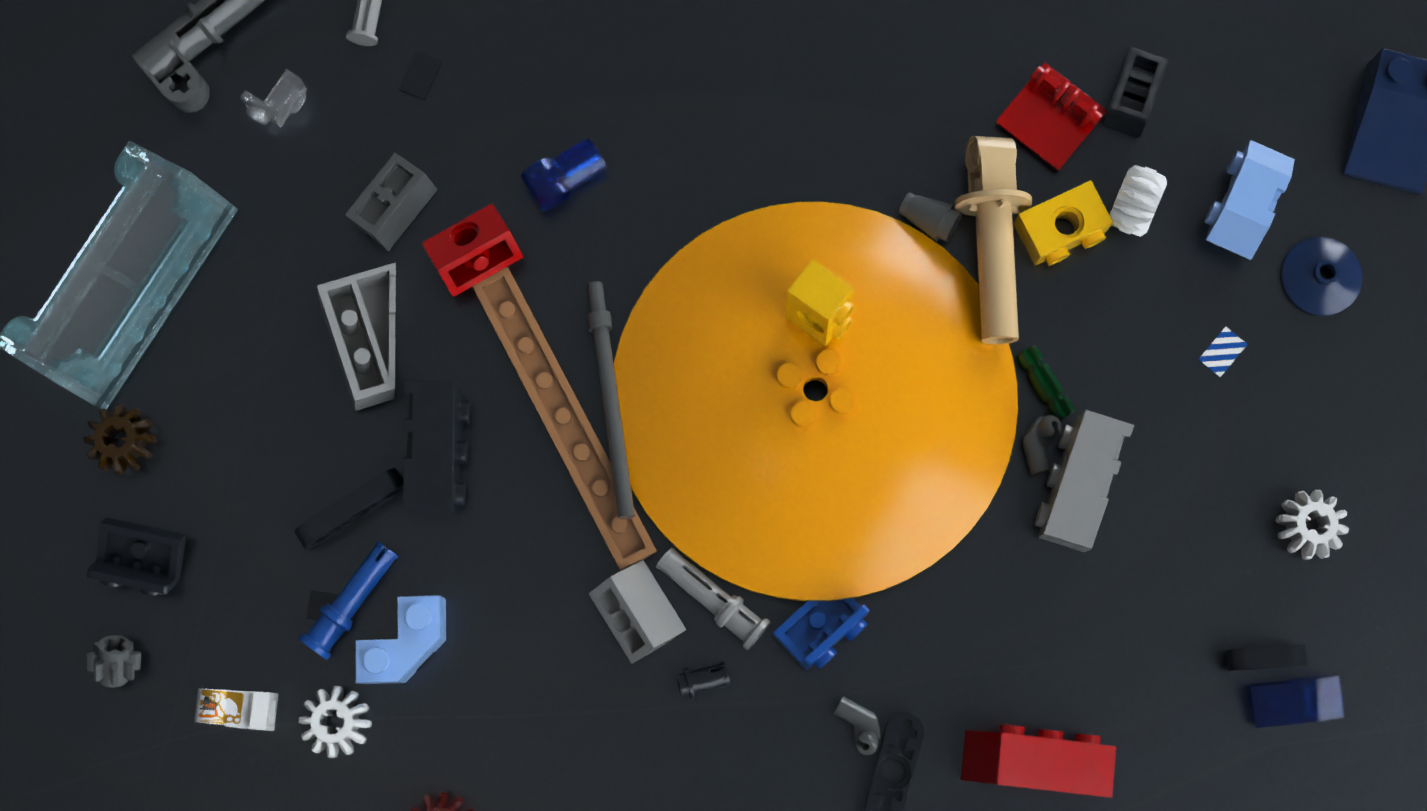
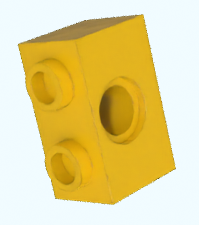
(1080, 207)
(820, 303)

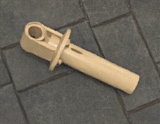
(993, 201)

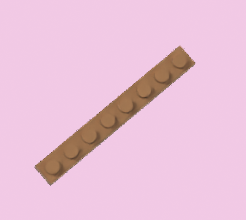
(562, 416)

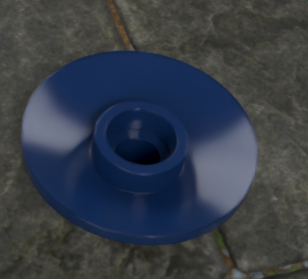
(1308, 288)

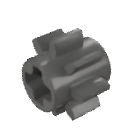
(113, 661)

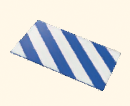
(1222, 351)

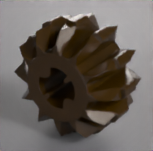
(104, 438)

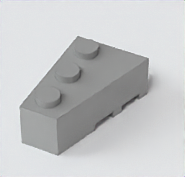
(1082, 480)

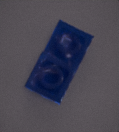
(1297, 701)

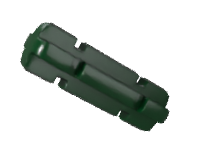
(1045, 382)

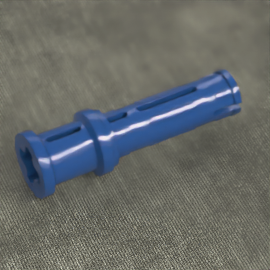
(337, 616)

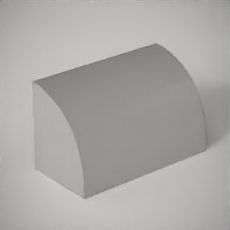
(637, 611)

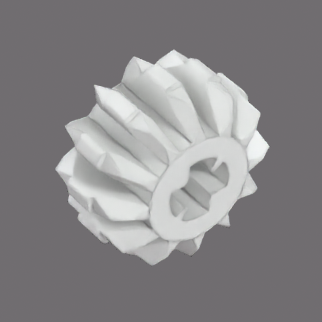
(1137, 200)
(1313, 540)
(324, 733)

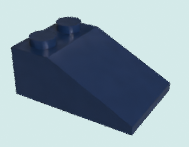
(1391, 124)

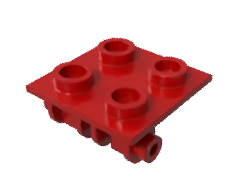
(1051, 116)

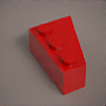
(1039, 761)

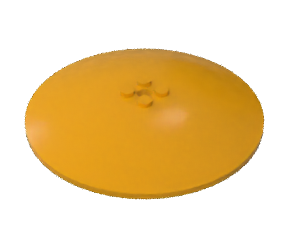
(799, 489)

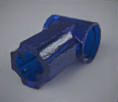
(554, 179)

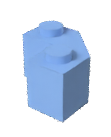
(1252, 195)
(419, 635)

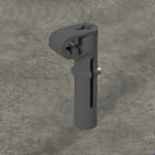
(184, 40)

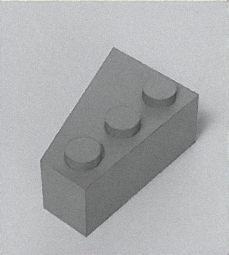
(362, 330)

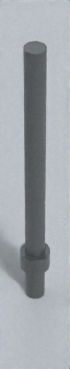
(599, 325)

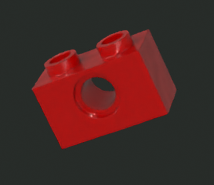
(472, 249)

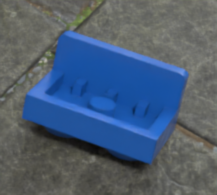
(818, 627)

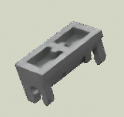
(391, 201)

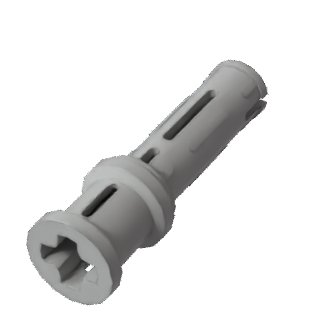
(727, 610)

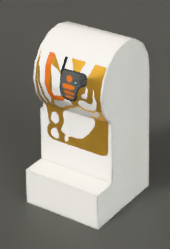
(237, 708)

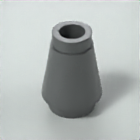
(931, 216)

